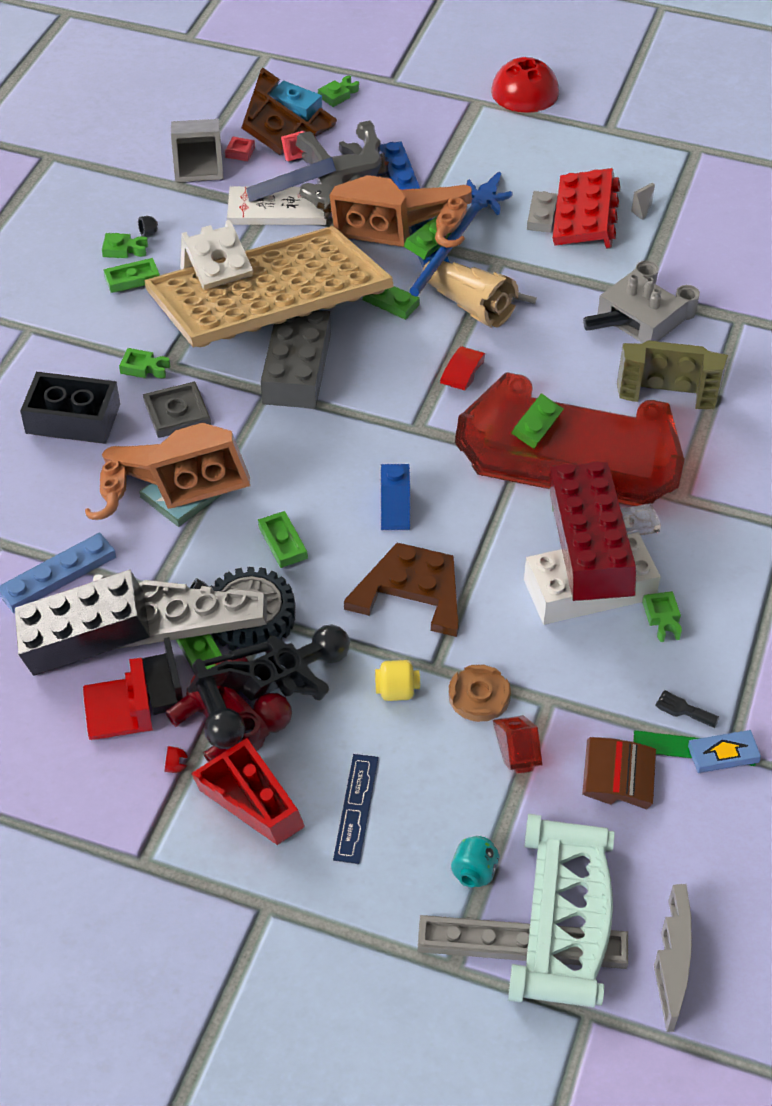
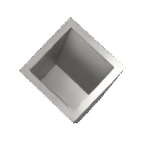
(196, 150)

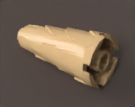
(478, 292)

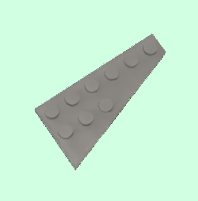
(188, 612)

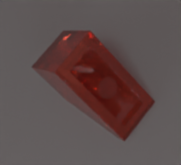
(518, 743)

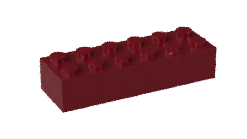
(592, 532)

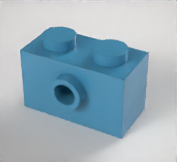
(297, 99)

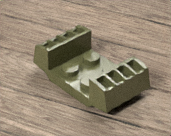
(671, 368)

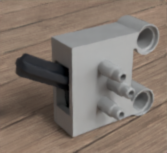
(642, 306)

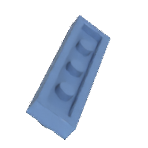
(57, 571)

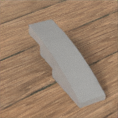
(673, 962)

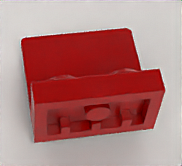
(118, 705)

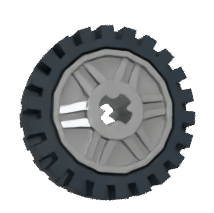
(279, 607)

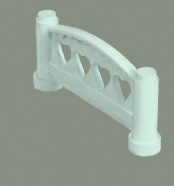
(544, 975)

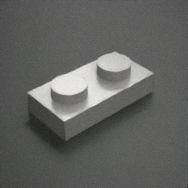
(542, 211)

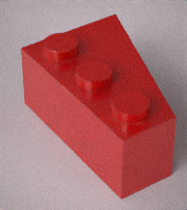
(250, 791)

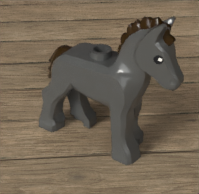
(349, 166)

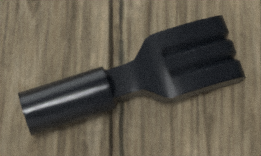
(678, 706)

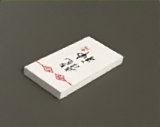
(276, 209)

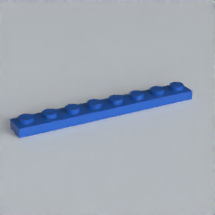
(403, 176)

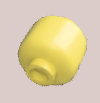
(396, 680)

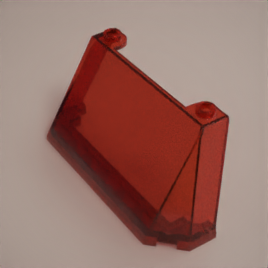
(639, 449)

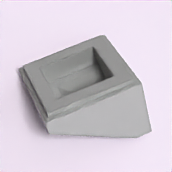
(643, 200)

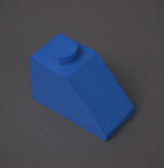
(395, 497)

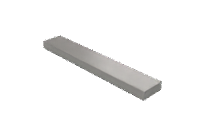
(504, 940)

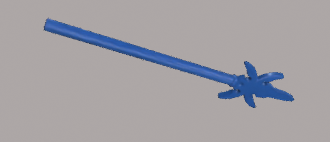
(480, 199)

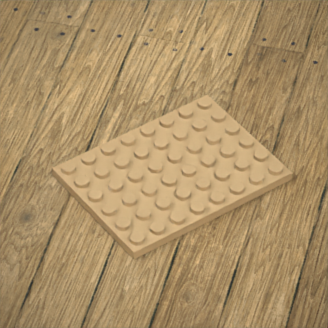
(286, 282)

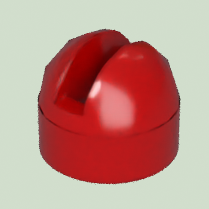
(172, 760)

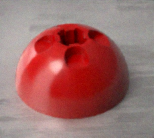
(525, 85)

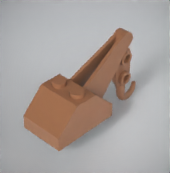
(382, 213)
(185, 467)

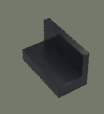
(162, 679)

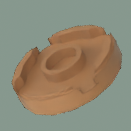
(479, 693)

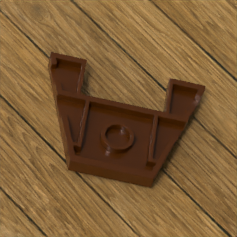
(270, 120)
(412, 575)

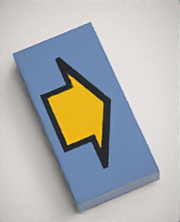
(724, 751)

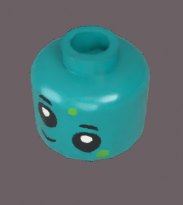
(475, 860)

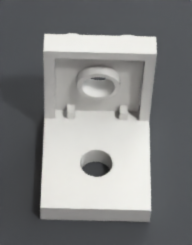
(211, 245)

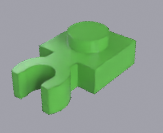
(336, 92)
(120, 245)
(141, 362)
(663, 611)

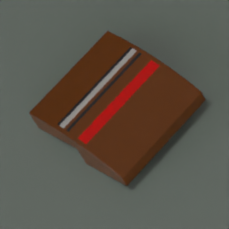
(619, 771)

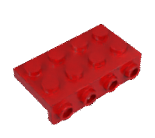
(587, 207)

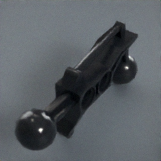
(225, 726)

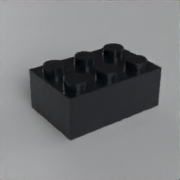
(70, 407)

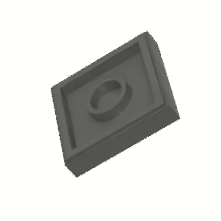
(176, 408)

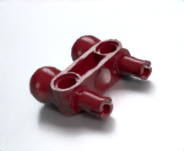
(269, 714)

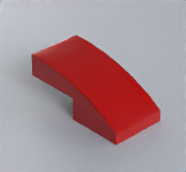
(462, 368)

